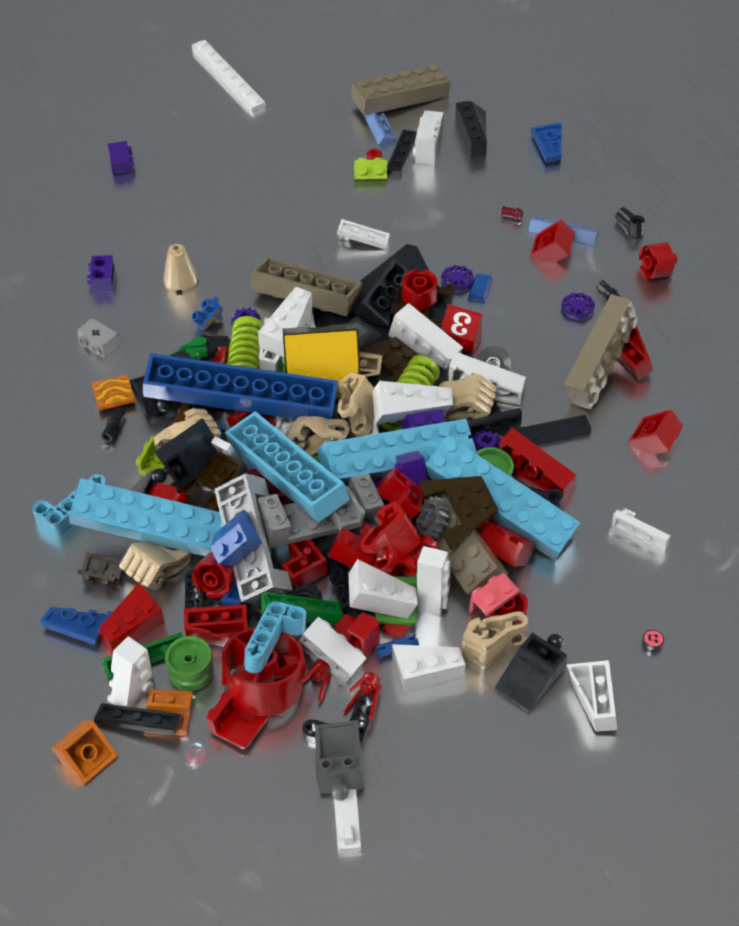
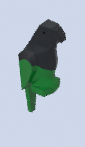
(204, 346)

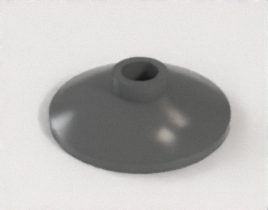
(497, 355)

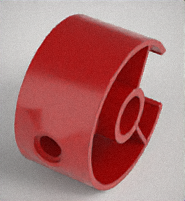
(261, 692)

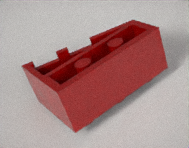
(635, 356)
(506, 543)
(133, 618)
(216, 623)

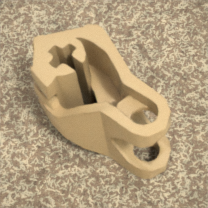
(470, 397)
(356, 402)
(192, 416)
(323, 429)
(153, 563)
(485, 651)

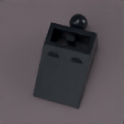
(150, 406)
(186, 453)
(532, 670)

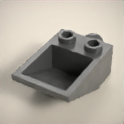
(339, 758)

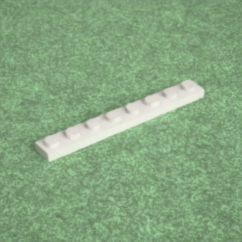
(228, 76)

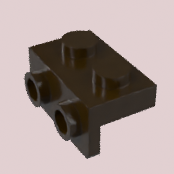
(101, 568)

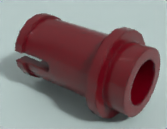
(512, 213)

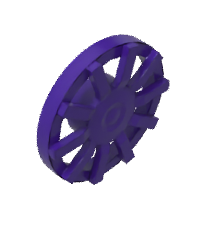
(457, 278)
(578, 305)

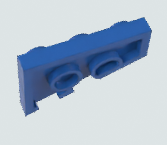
(75, 624)

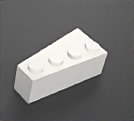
(428, 138)
(290, 314)
(423, 336)
(508, 385)
(396, 400)
(433, 581)

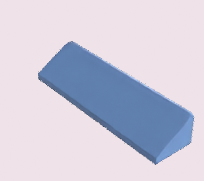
(380, 128)
(582, 234)

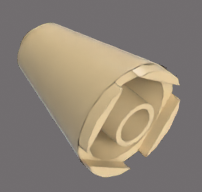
(179, 270)

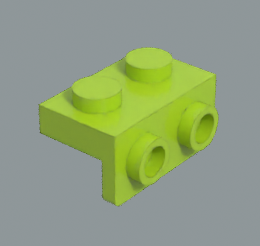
(370, 169)
(148, 460)

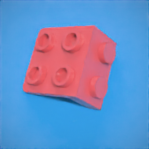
(493, 595)

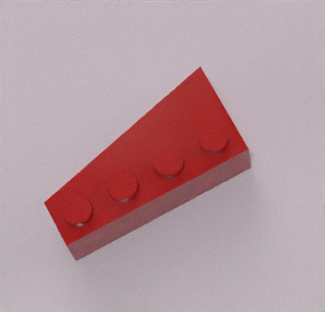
(536, 465)

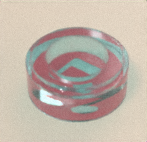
(195, 754)

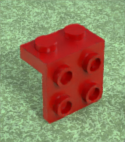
(232, 724)

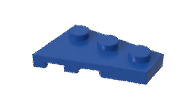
(549, 141)

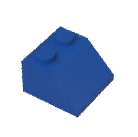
(235, 540)

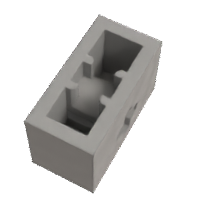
(98, 337)

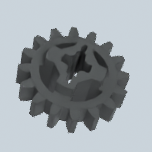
(432, 517)

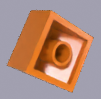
(84, 750)

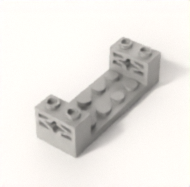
(292, 524)
(255, 571)

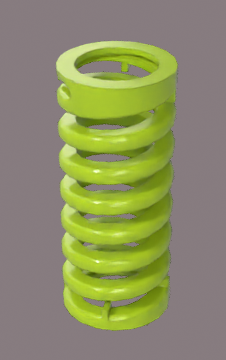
(236, 350)
(413, 376)

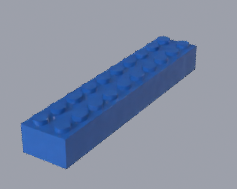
(238, 387)

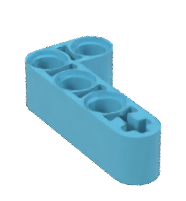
(57, 519)
(276, 619)

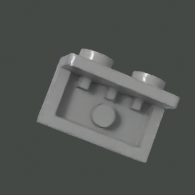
(350, 514)

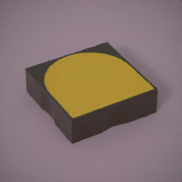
(322, 351)

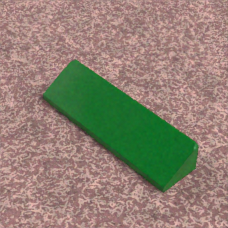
(324, 609)
(155, 649)

